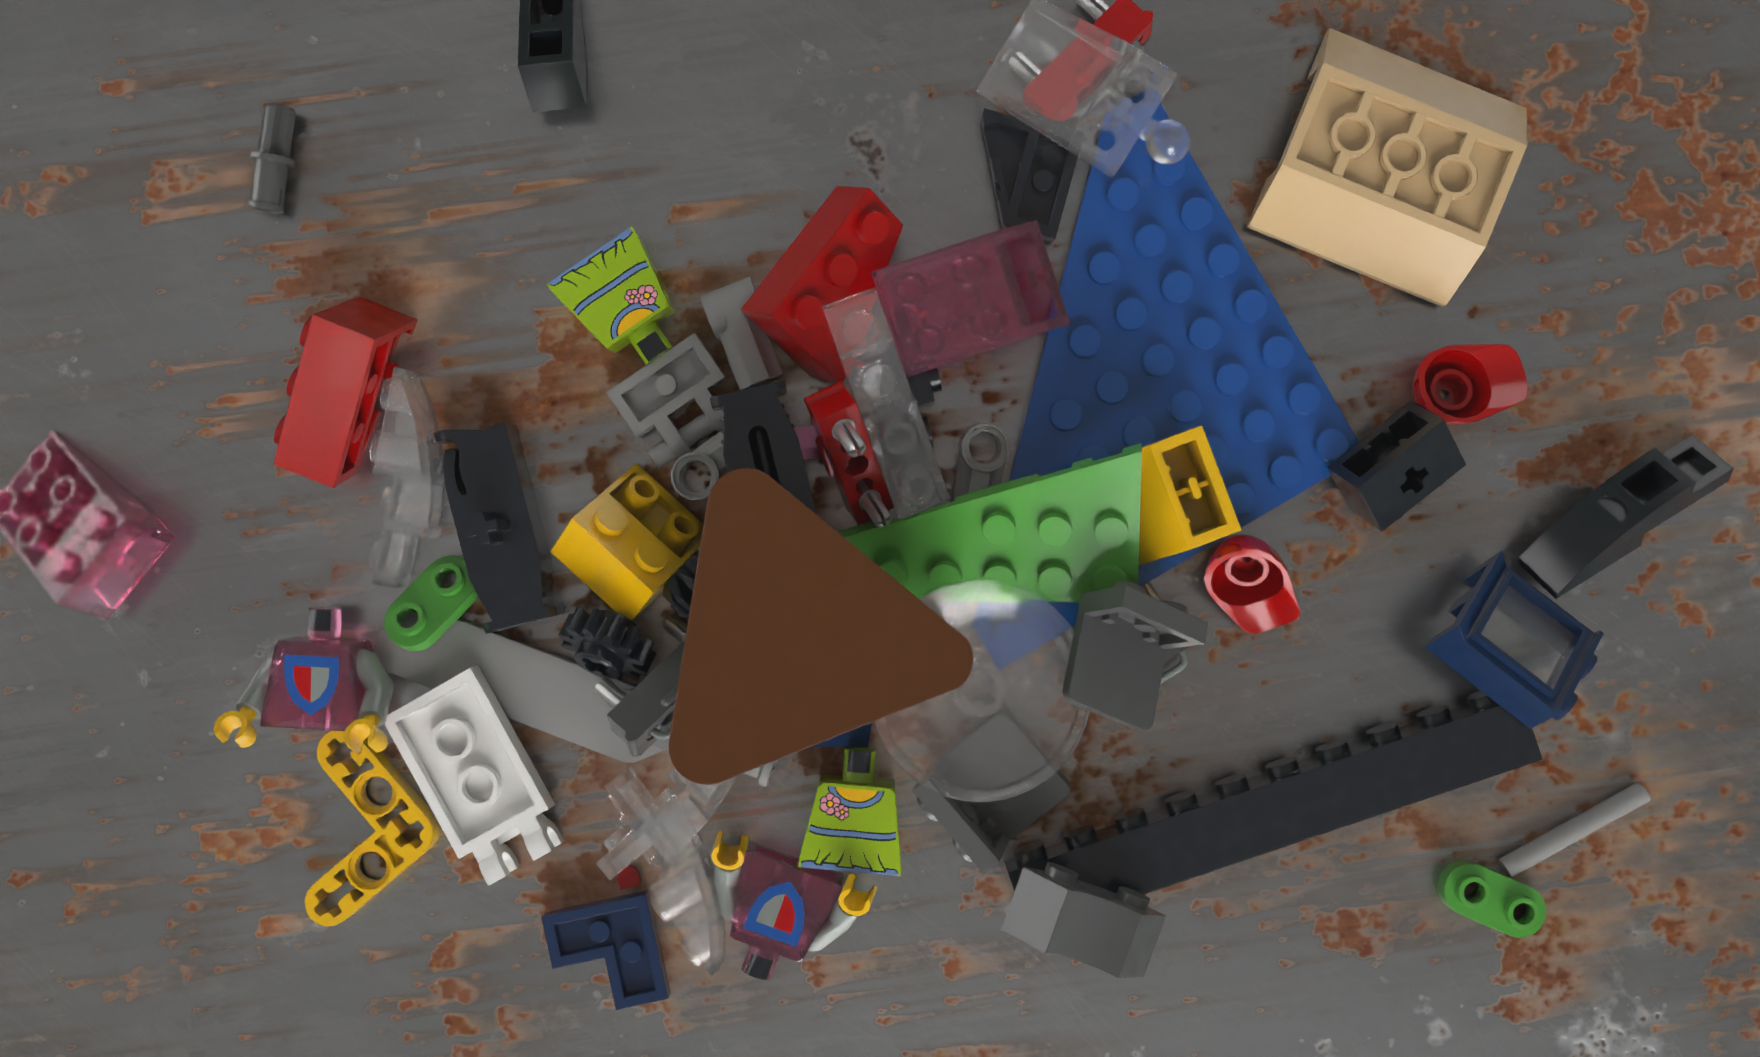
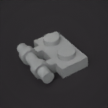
(666, 387)

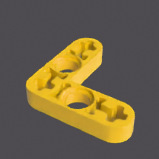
(386, 839)

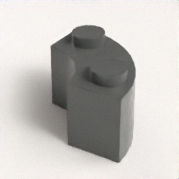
(1083, 921)

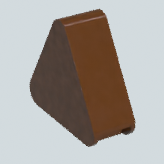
(794, 637)

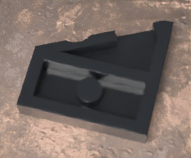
(1027, 173)

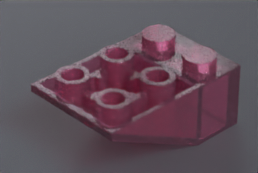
(970, 298)
(79, 528)

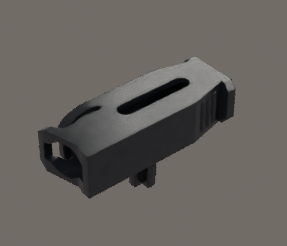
(762, 437)
(499, 524)

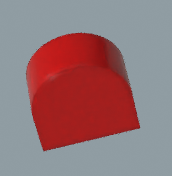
(629, 877)

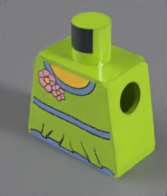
(619, 296)
(853, 820)

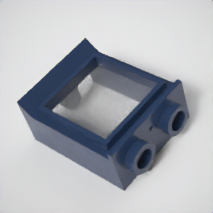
(1516, 644)

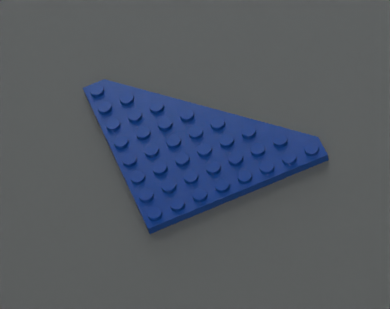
(1172, 338)

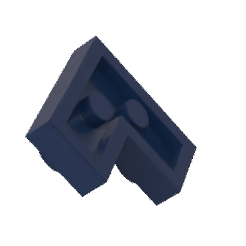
(623, 934)

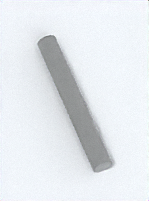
(1574, 829)

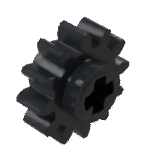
(607, 644)

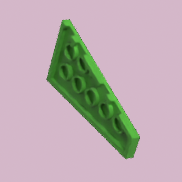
(1036, 532)

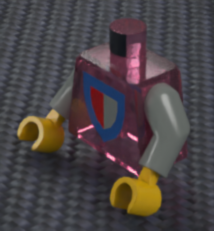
(316, 686)
(781, 905)

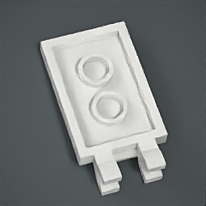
(475, 773)

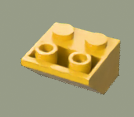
(1182, 497)
(629, 542)

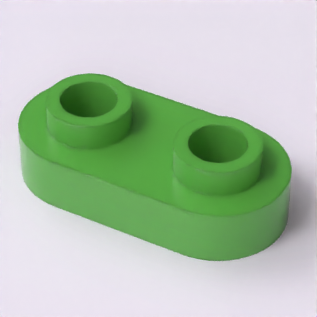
(436, 606)
(1494, 899)

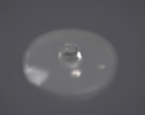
(1010, 716)

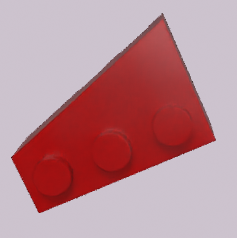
(824, 264)
(337, 389)

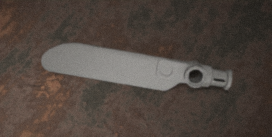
(528, 684)

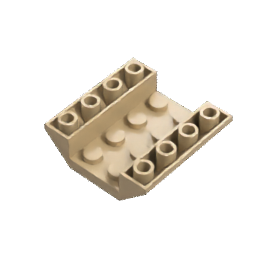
(1393, 169)

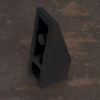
(552, 54)

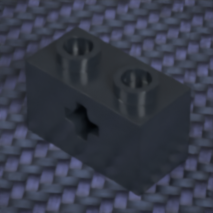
(1396, 465)

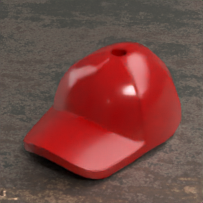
(1475, 380)
(1251, 584)

